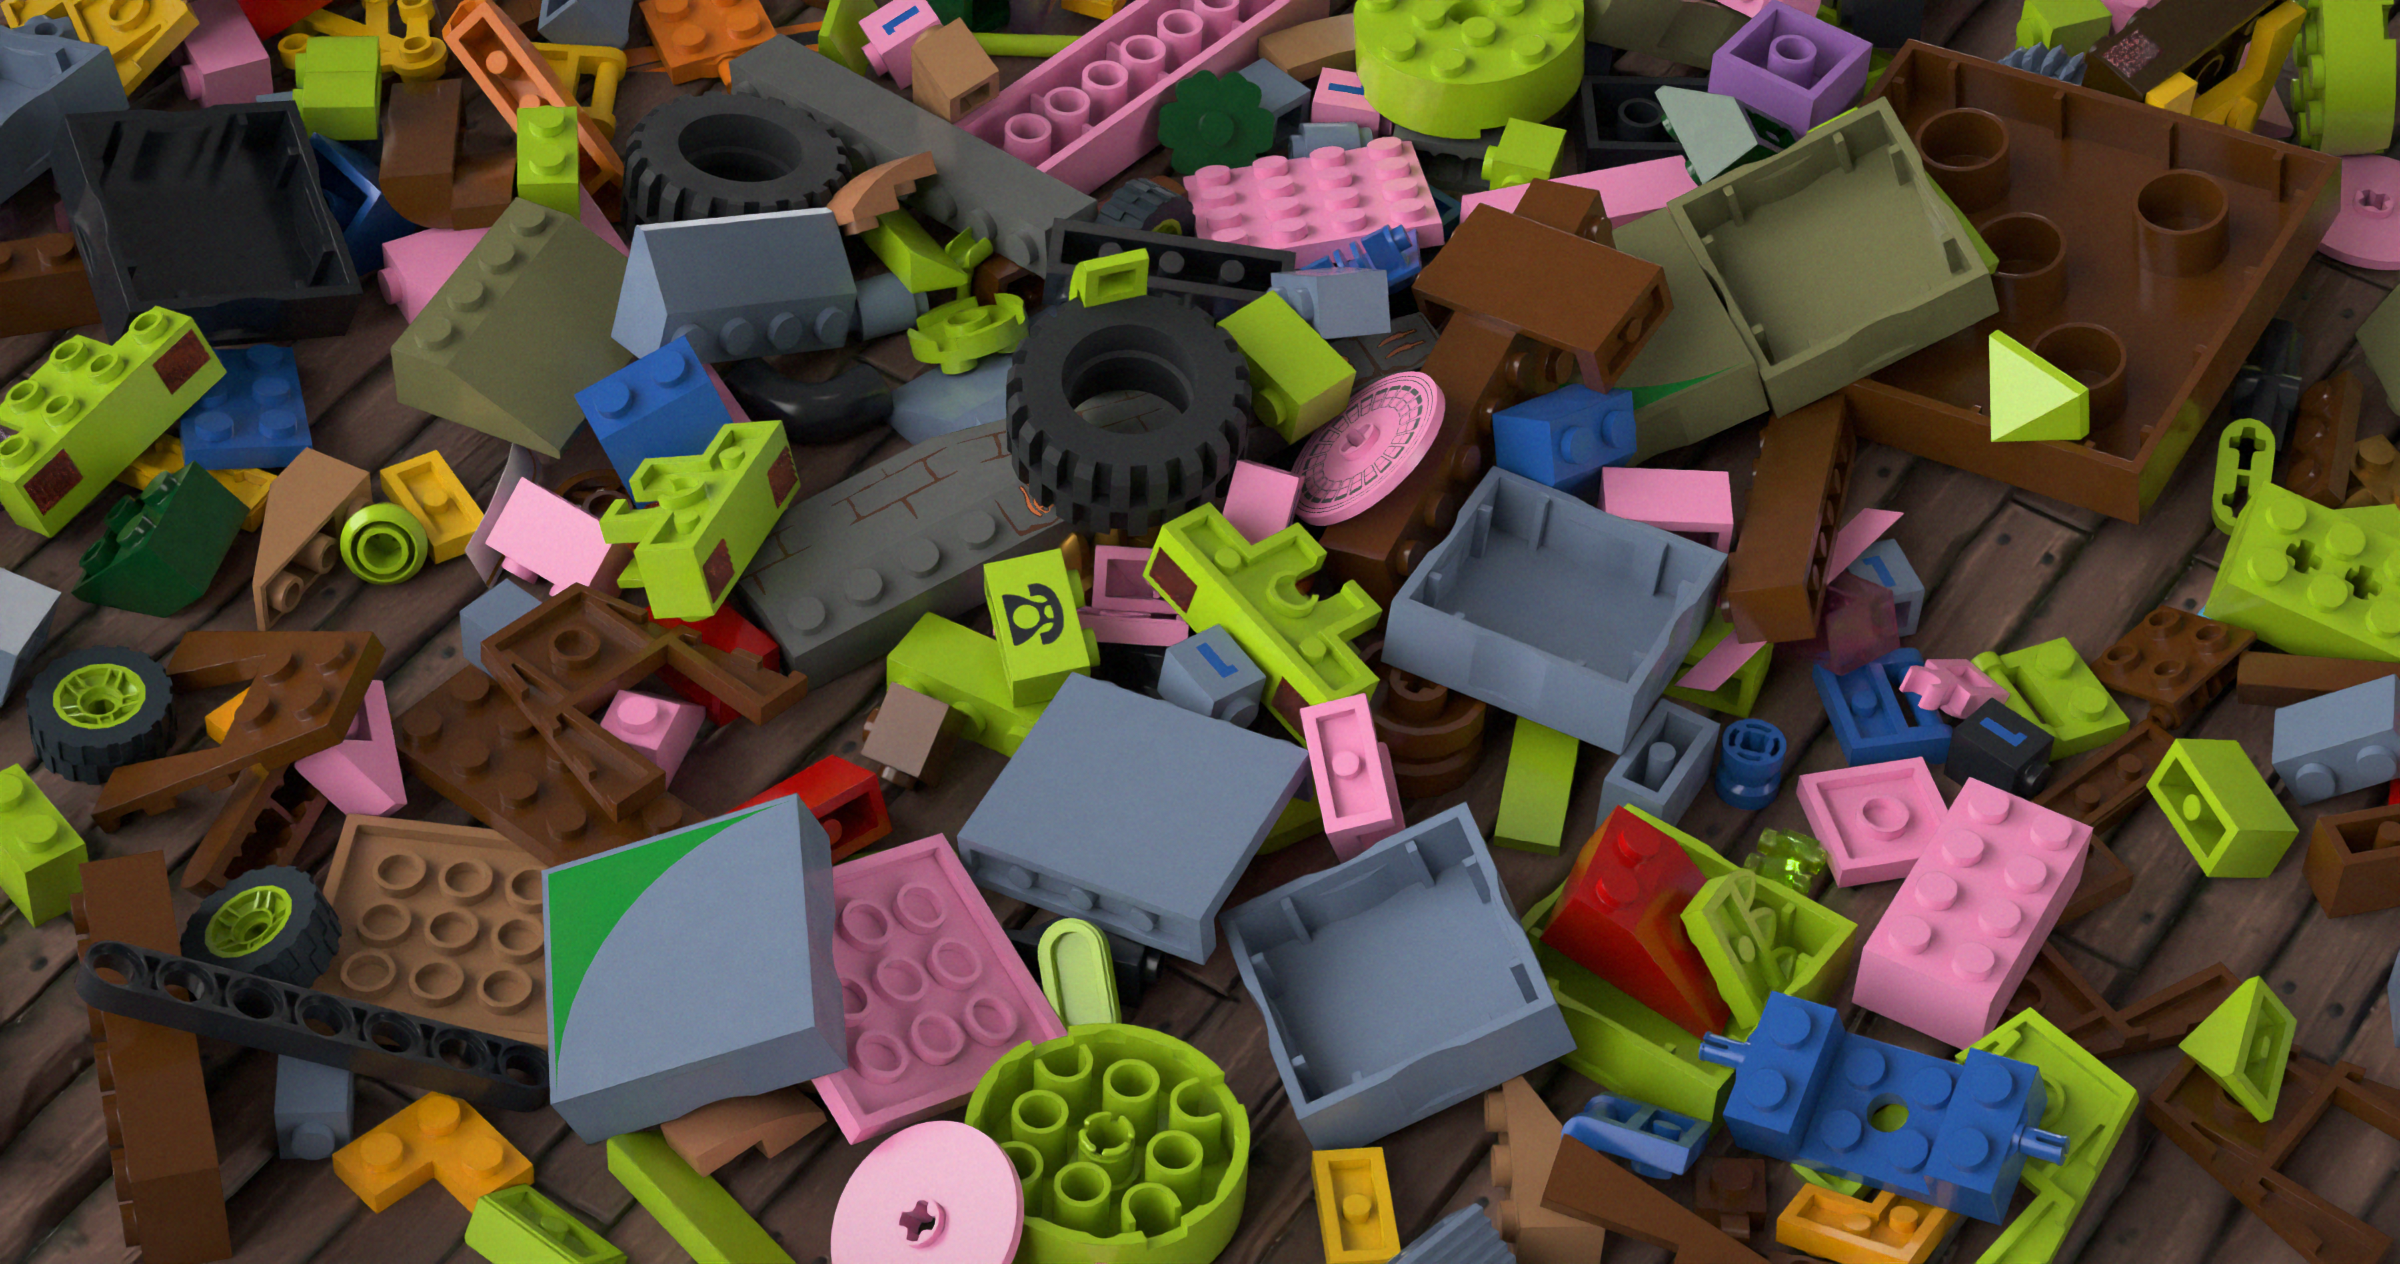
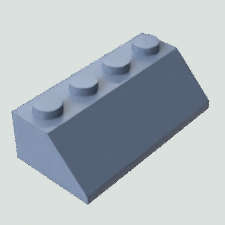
(737, 286)

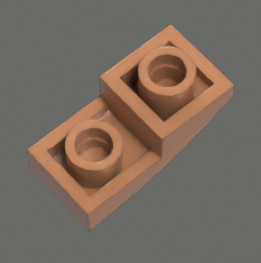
(876, 191)
(732, 1125)

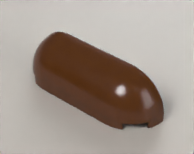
(256, 828)

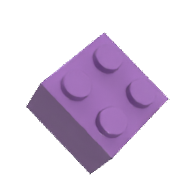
(1792, 67)

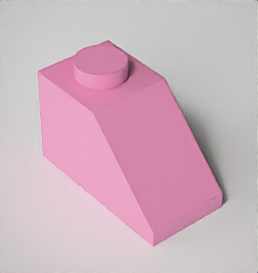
(655, 726)

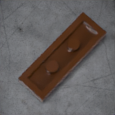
(2325, 440)

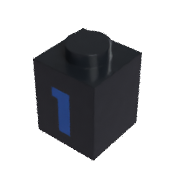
(2000, 751)

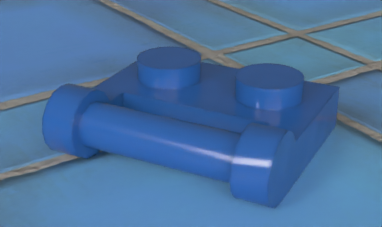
(1870, 718)
(1648, 1135)

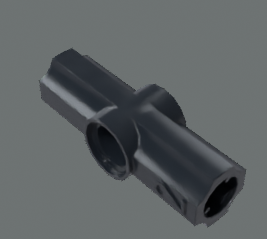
(2269, 385)

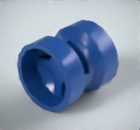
(1750, 764)

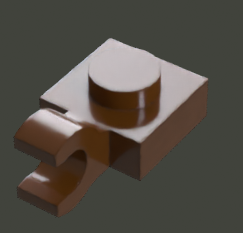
(1730, 1194)

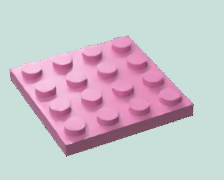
(1317, 200)
(924, 989)

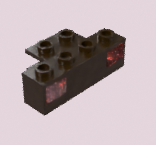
(2173, 36)

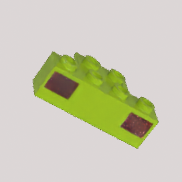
(96, 413)
(704, 517)
(1264, 606)

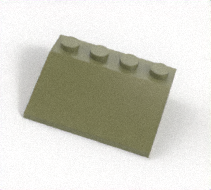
(518, 331)

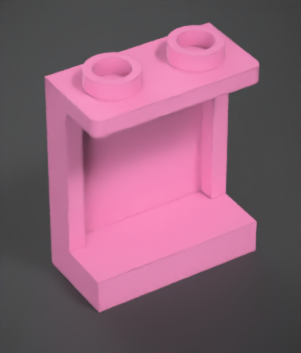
(1351, 775)

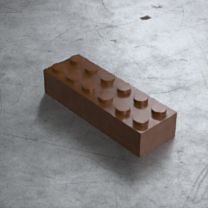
(157, 1078)

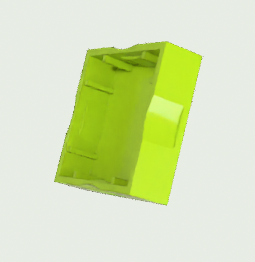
(1647, 1054)

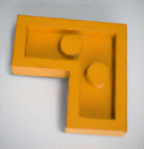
(426, 1141)
(1862, 1232)

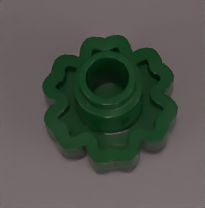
(1215, 122)

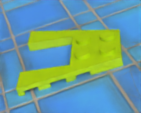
(2082, 1103)

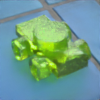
(1787, 859)

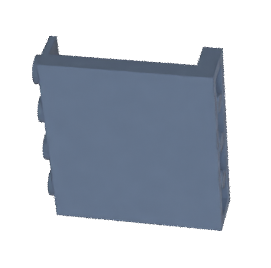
(1131, 814)

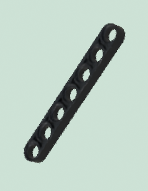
(288, 1035)

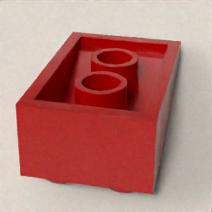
(1626, 923)

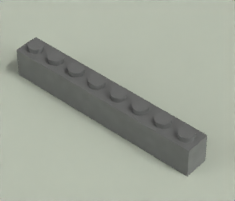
(973, 180)

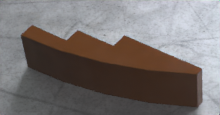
(483, 188)

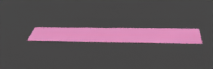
(1730, 655)

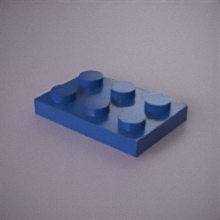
(249, 415)

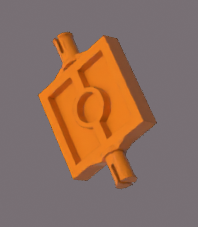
(704, 35)

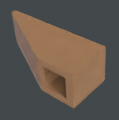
(952, 72)
(304, 529)
(1522, 1165)

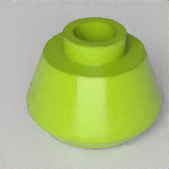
(384, 544)

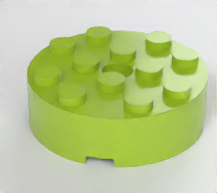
(1468, 62)
(2344, 77)
(1118, 1146)

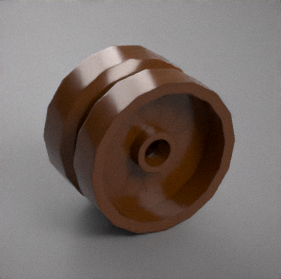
(1428, 728)

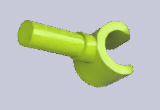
(967, 256)

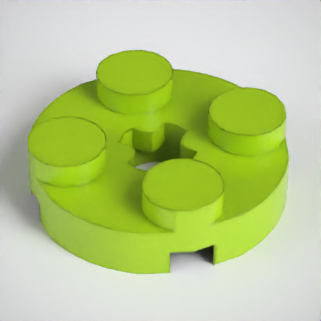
(963, 331)

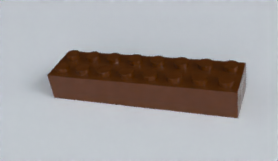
(1479, 374)

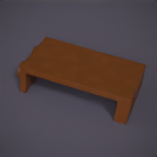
(1548, 289)

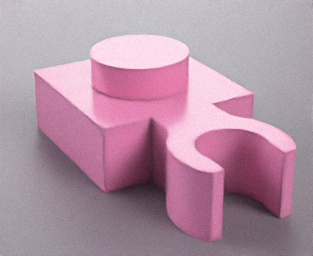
(1952, 686)

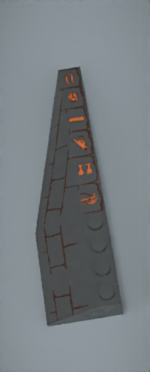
(914, 532)

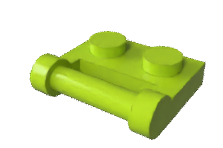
(2061, 691)

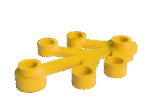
(412, 57)

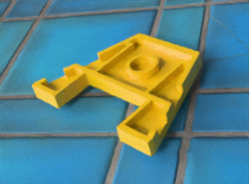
(134, 30)
(2241, 96)

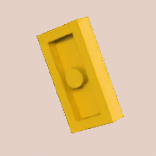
(437, 500)
(1354, 1206)

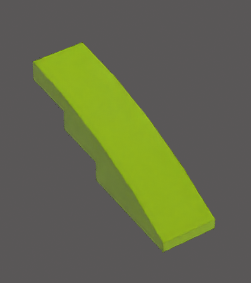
(1536, 788)

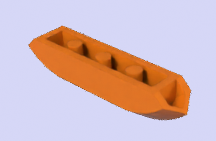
(519, 77)

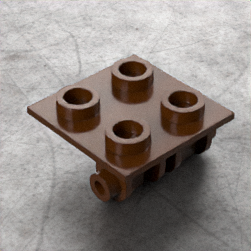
(2173, 662)

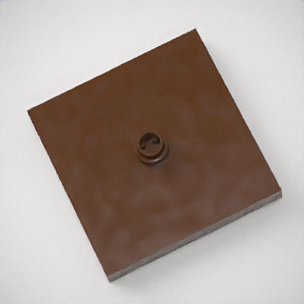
(2126, 257)

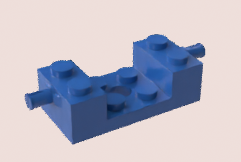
(1811, 1095)

